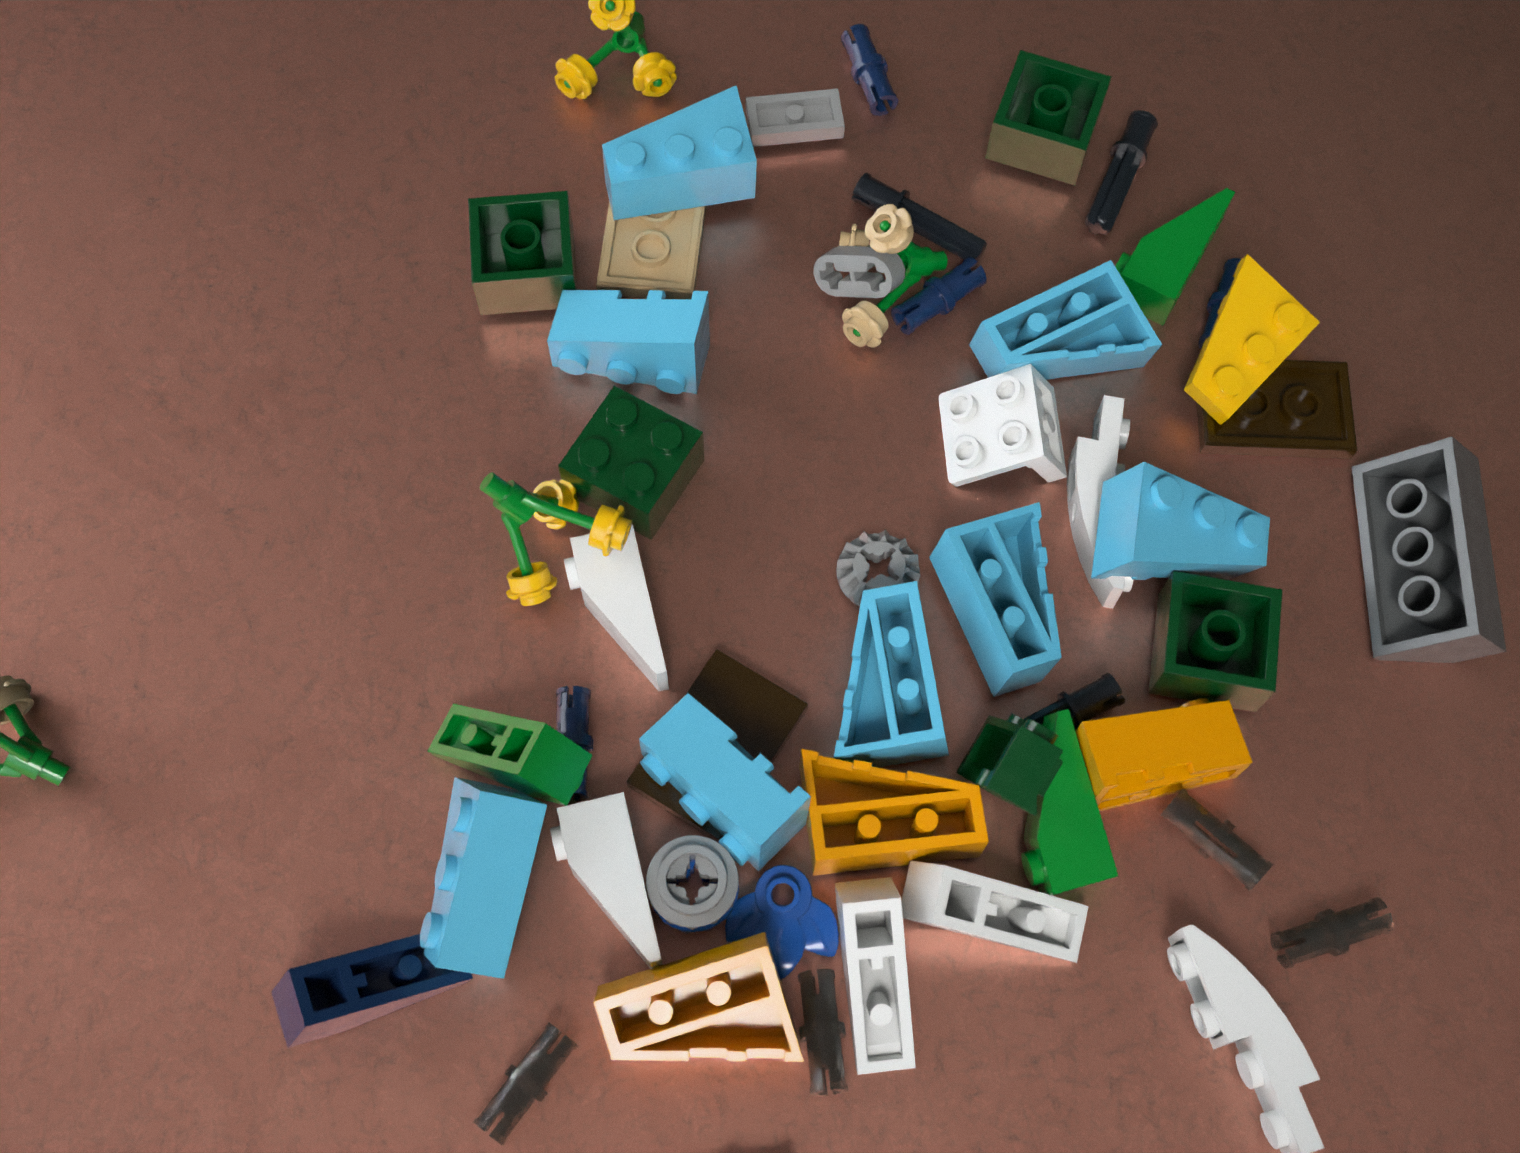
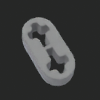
(859, 282)

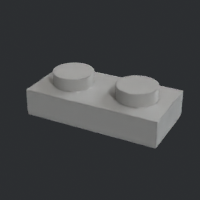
(795, 117)

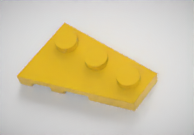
(1250, 339)

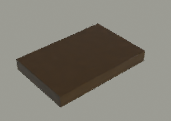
(1293, 413)
(750, 706)

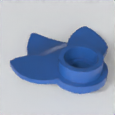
(790, 927)

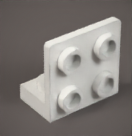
(1002, 427)

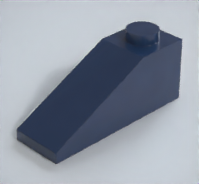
(357, 988)

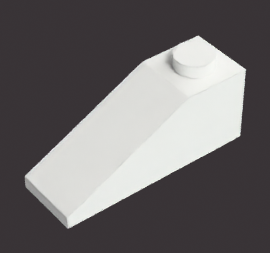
(620, 601)
(605, 861)
(993, 910)
(875, 974)

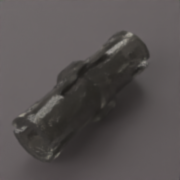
(1247, 867)
(1332, 932)
(822, 1032)
(525, 1083)

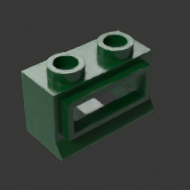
(1013, 760)

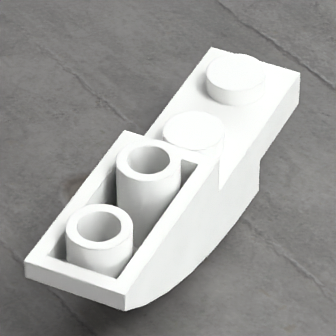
(1088, 467)
(1238, 1009)

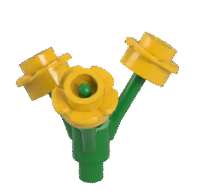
(651, 72)
(555, 505)

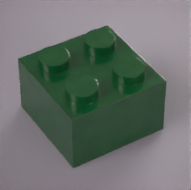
(1047, 117)
(521, 251)
(634, 460)
(1216, 641)

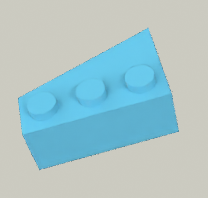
(683, 160)
(1070, 330)
(632, 339)
(1167, 524)
(1001, 596)
(892, 689)
(723, 782)
(481, 877)

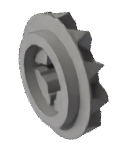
(853, 568)
(672, 864)

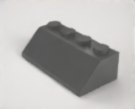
(1427, 556)

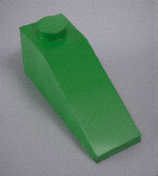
(1169, 256)
(512, 752)
(1067, 836)

